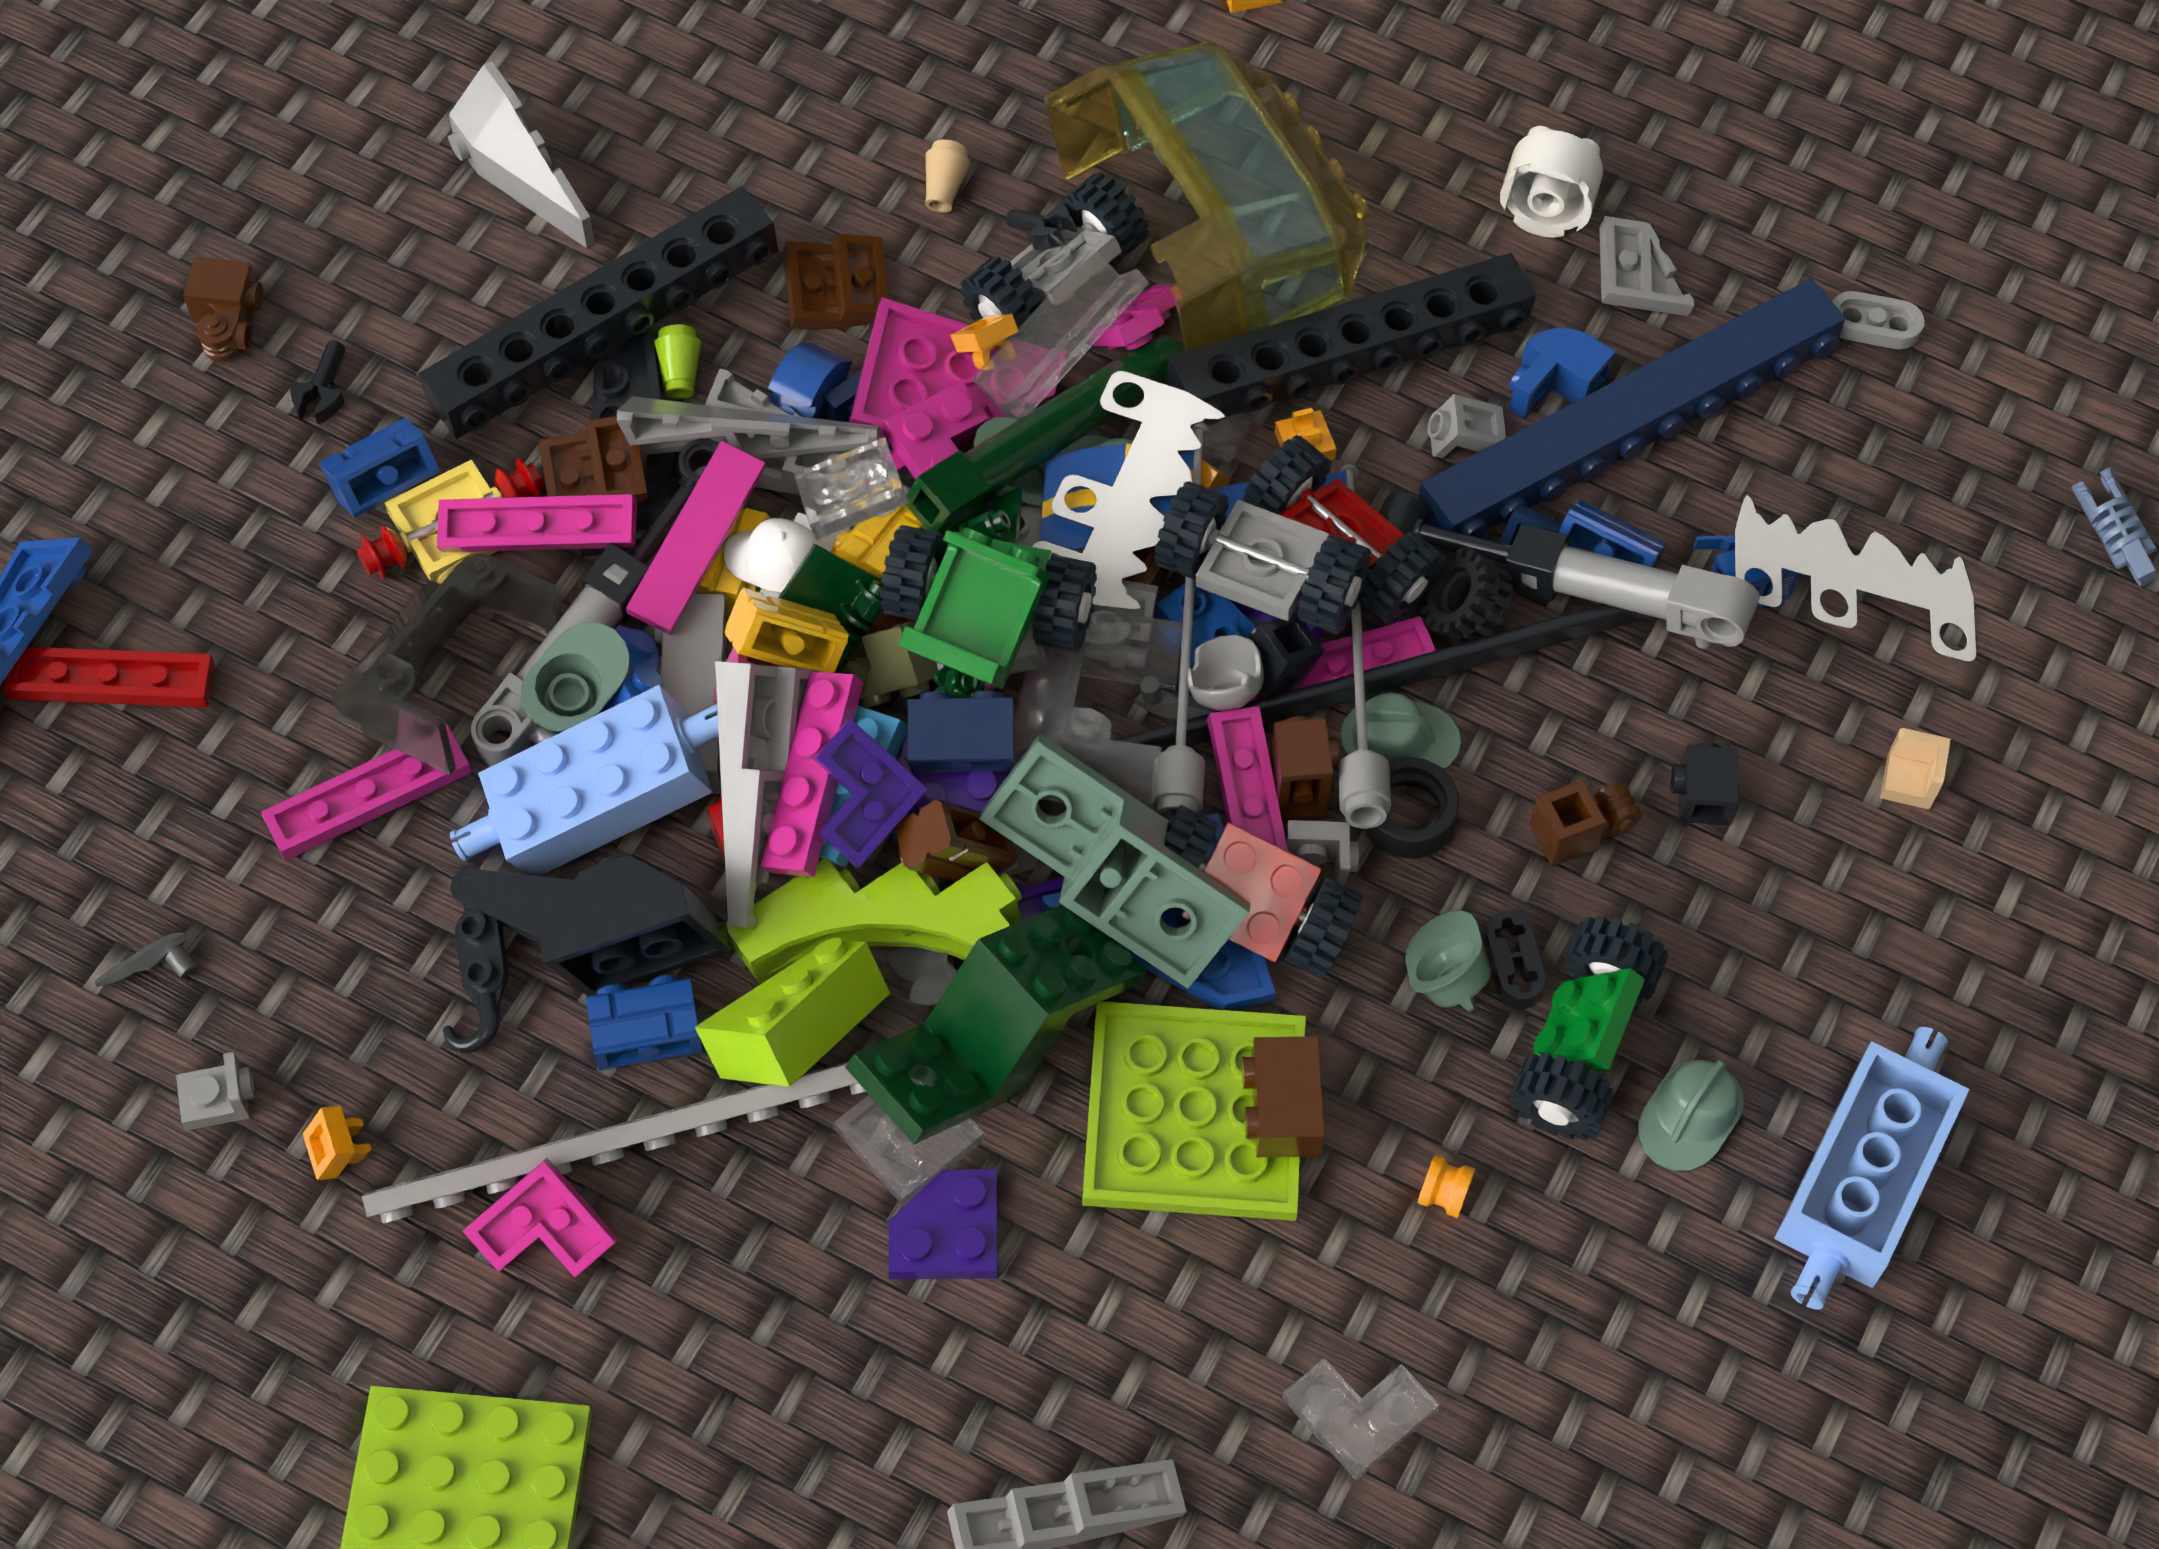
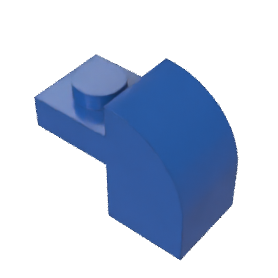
(1561, 362)
(805, 377)

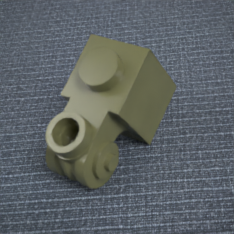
(890, 667)

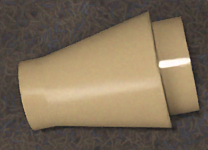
(945, 172)

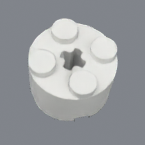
(1552, 182)

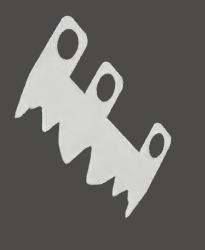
(1153, 468)
(1878, 570)

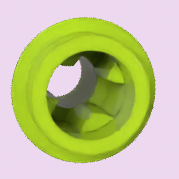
(678, 359)

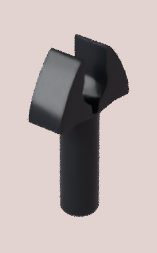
(1043, 229)
(320, 385)

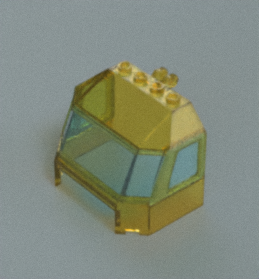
(1273, 211)

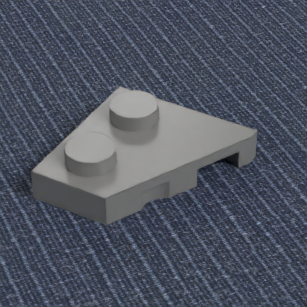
(1637, 270)

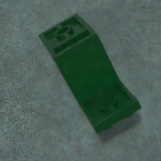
(994, 1022)

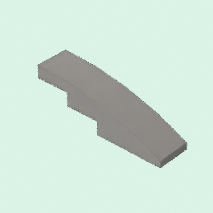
(1072, 1510)

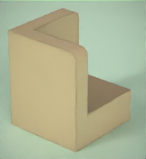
(1915, 768)

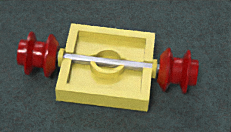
(417, 516)

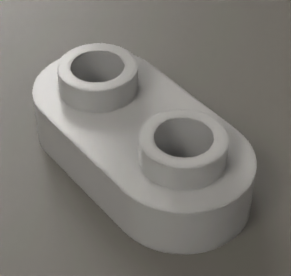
(1875, 318)

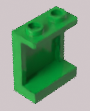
(977, 608)

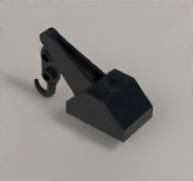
(593, 931)

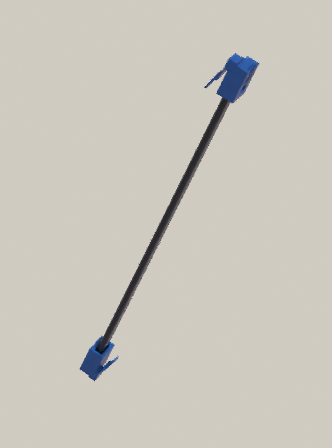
(1456, 657)

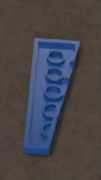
(31, 589)

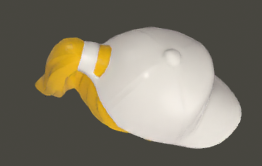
(769, 553)

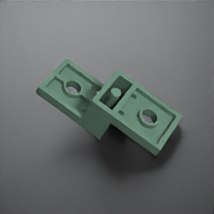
(1114, 861)

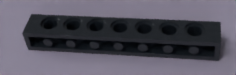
(598, 312)
(1355, 337)

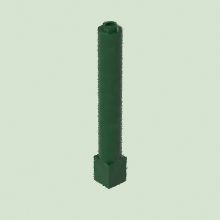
(962, 481)

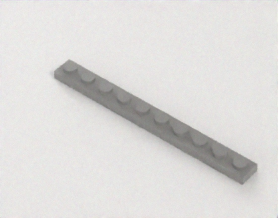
(607, 1143)

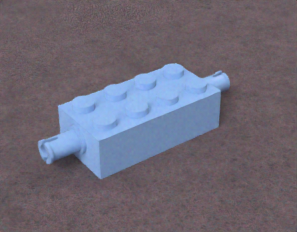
(592, 783)
(1871, 1166)

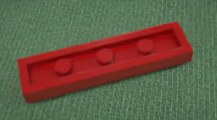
(111, 677)

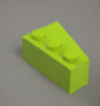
(795, 1015)

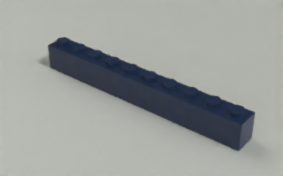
(1634, 411)

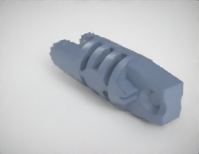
(2119, 528)

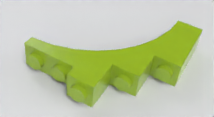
(890, 911)

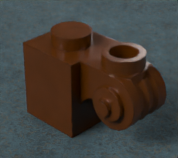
(222, 303)
(1573, 822)

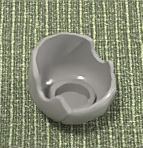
(1226, 673)

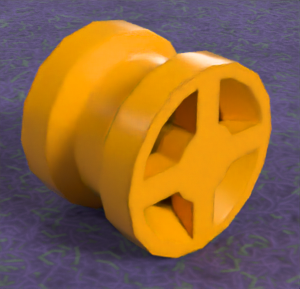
(1446, 1185)

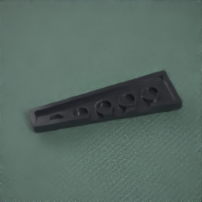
(619, 375)

